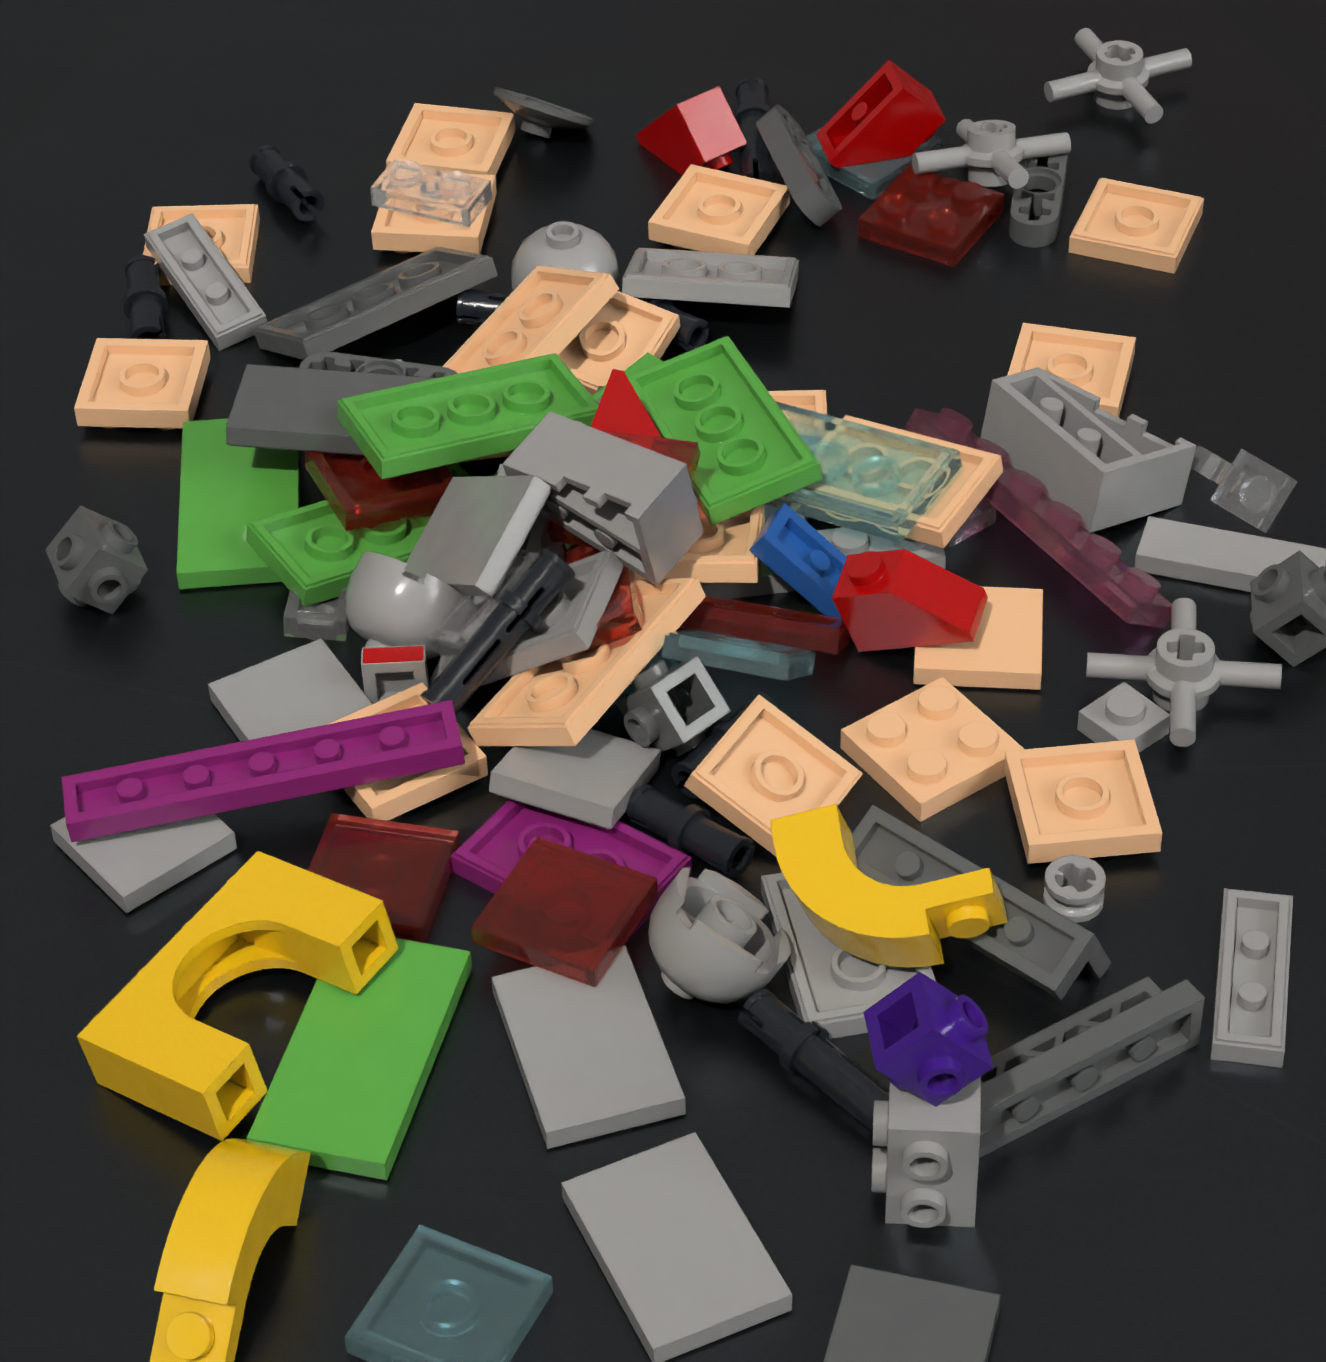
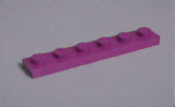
(261, 770)

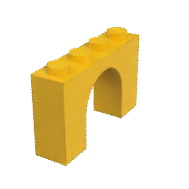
(259, 920)

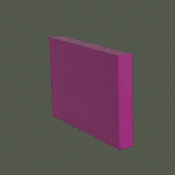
(508, 833)

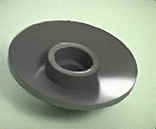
(540, 116)

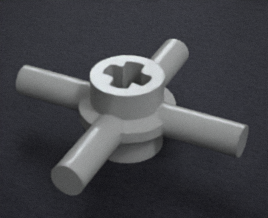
(1118, 75)
(991, 153)
(1183, 671)

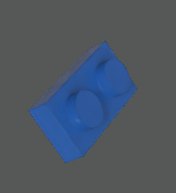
(801, 558)

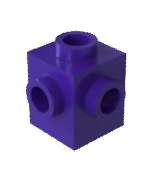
(928, 1039)

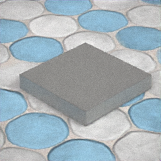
(287, 693)
(577, 781)
(147, 860)

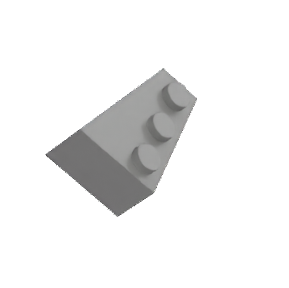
(1082, 453)
(612, 493)

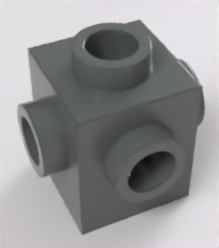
(96, 560)
(1291, 608)
(672, 706)

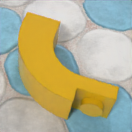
(873, 918)
(215, 1243)

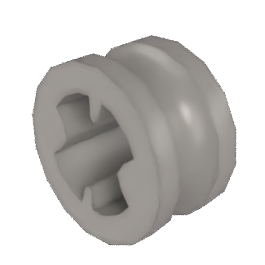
(1075, 887)

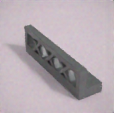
(1033, 943)
(1085, 1057)

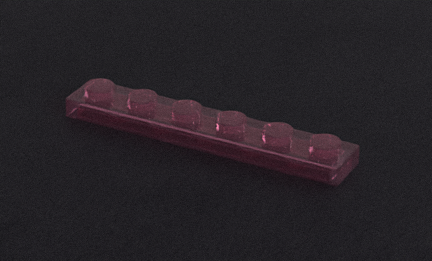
(1056, 528)

